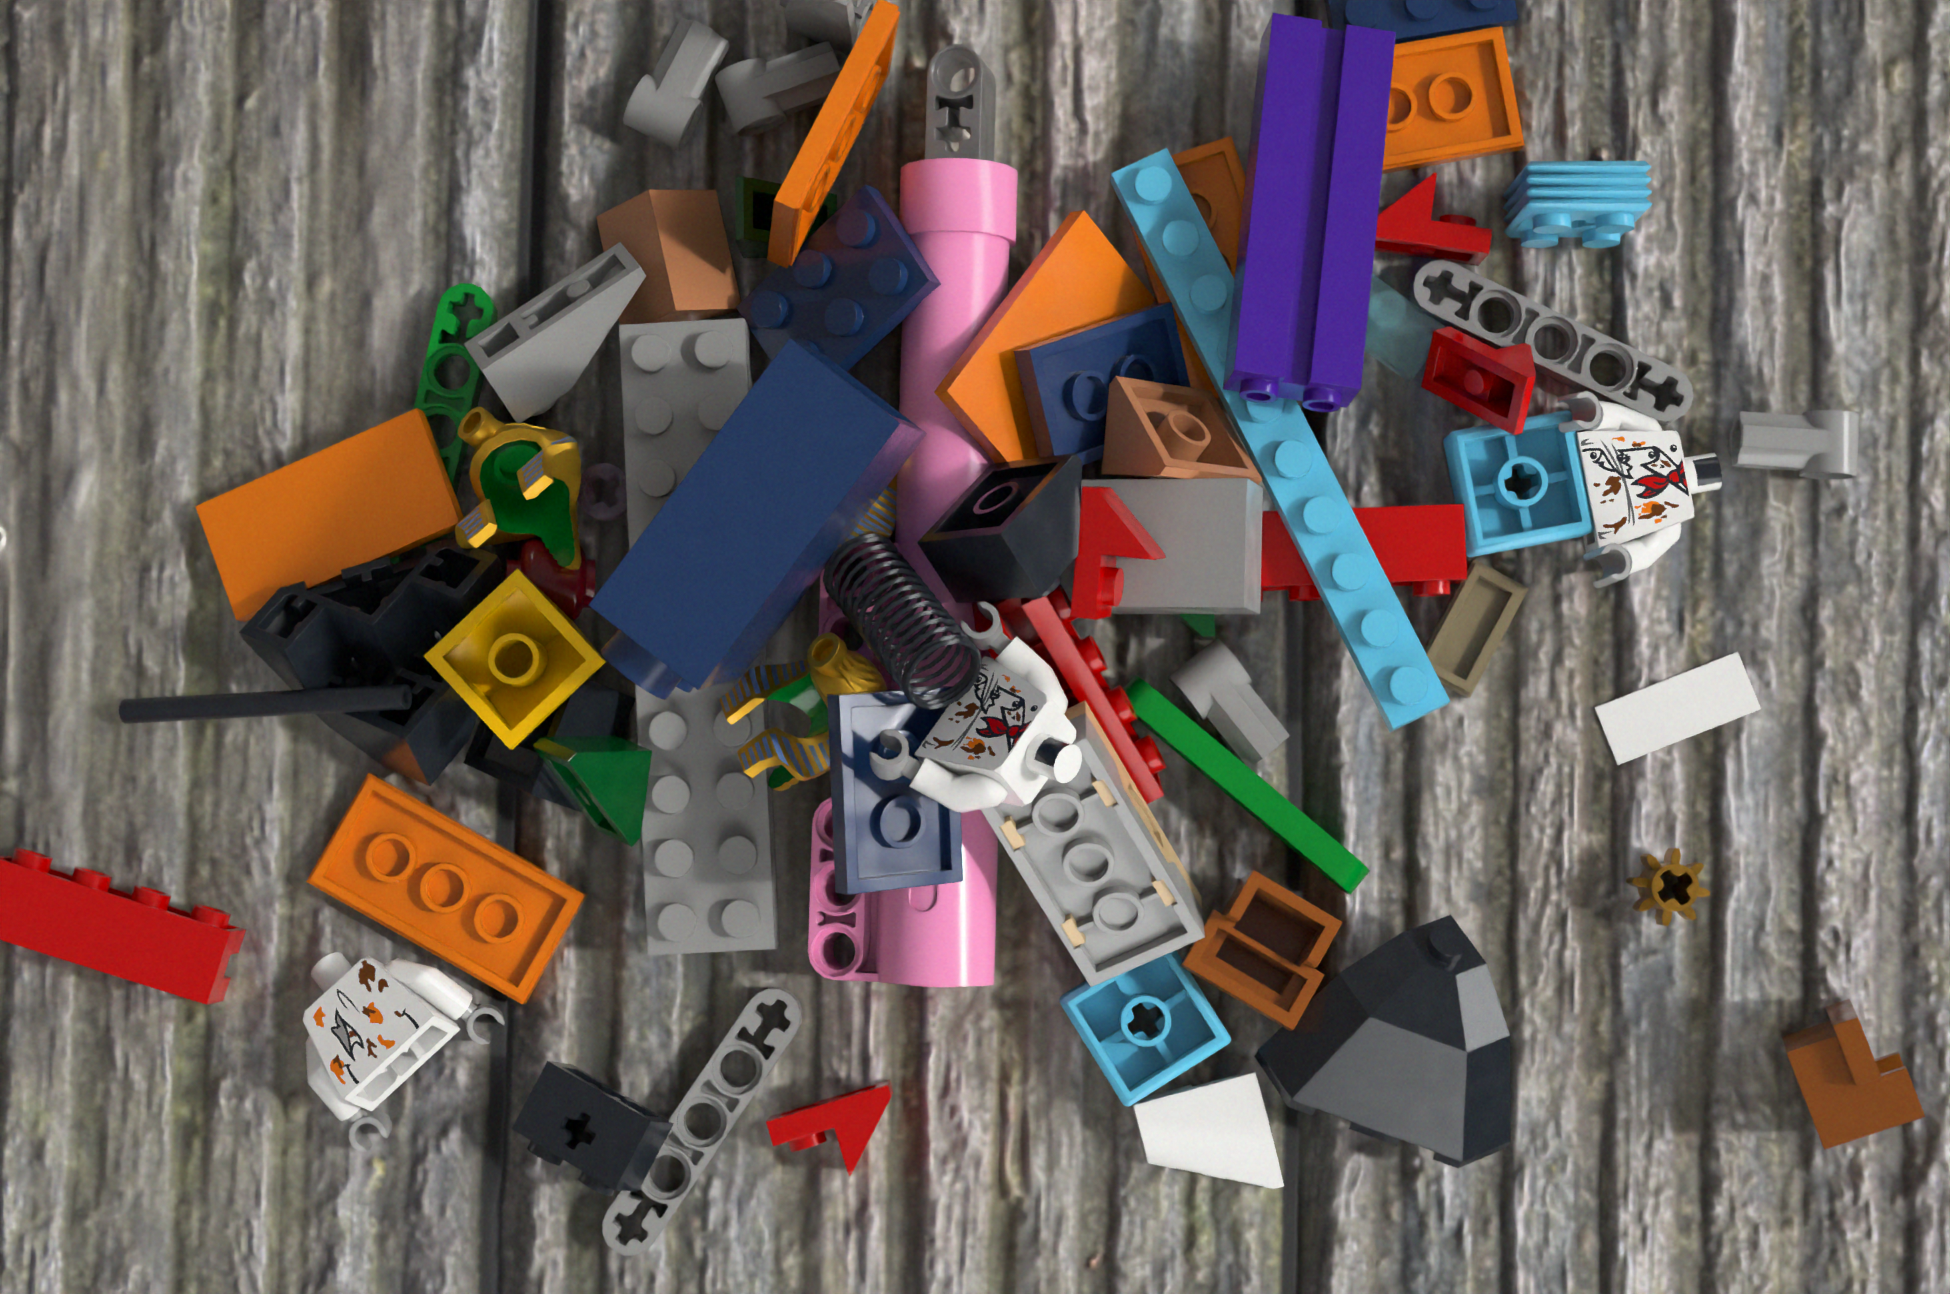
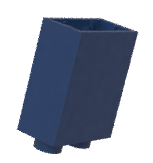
(752, 524)

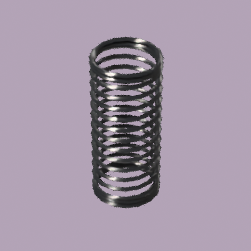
(850, 606)

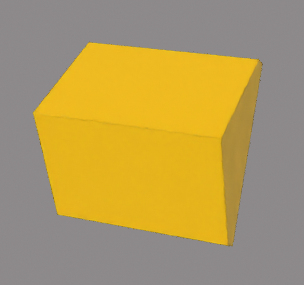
(515, 658)

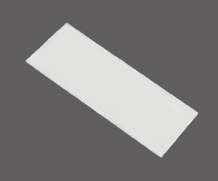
(1677, 708)

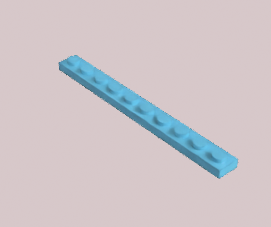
(1282, 450)

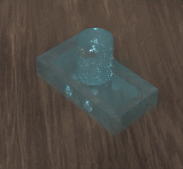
(1398, 330)

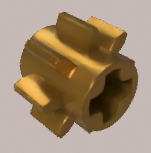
(1685, 890)

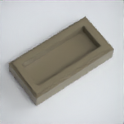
(1472, 627)

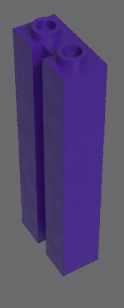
(1309, 214)

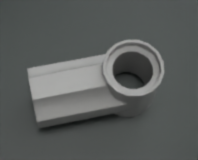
(763, 92)
(670, 100)
(1814, 443)
(1220, 691)

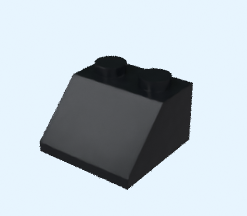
(1009, 531)
(586, 712)

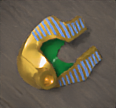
(524, 486)
(805, 684)

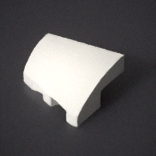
(1211, 1131)

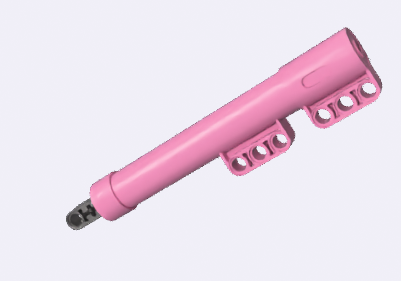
(963, 223)

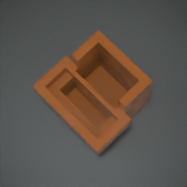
(1264, 949)
(1844, 1084)

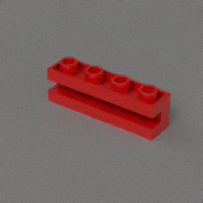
(1412, 543)
(1078, 667)
(116, 930)

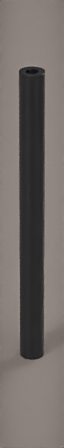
(266, 703)

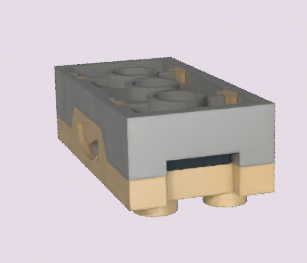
(1101, 863)

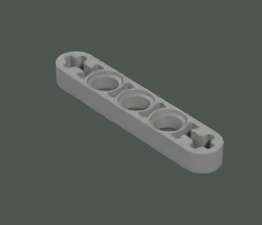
(1581, 341)
(726, 1098)

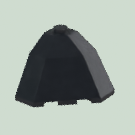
(376, 633)
(1405, 1048)

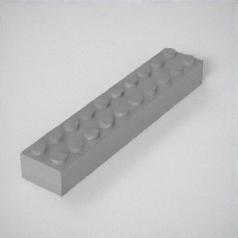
(703, 817)

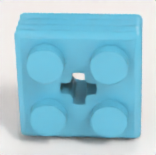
(1576, 201)
(1549, 511)
(1133, 1060)

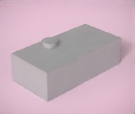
(1209, 544)

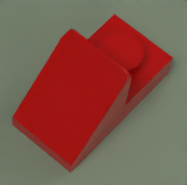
(1409, 231)
(1480, 378)
(1104, 533)
(850, 1114)

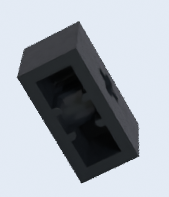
(625, 1131)

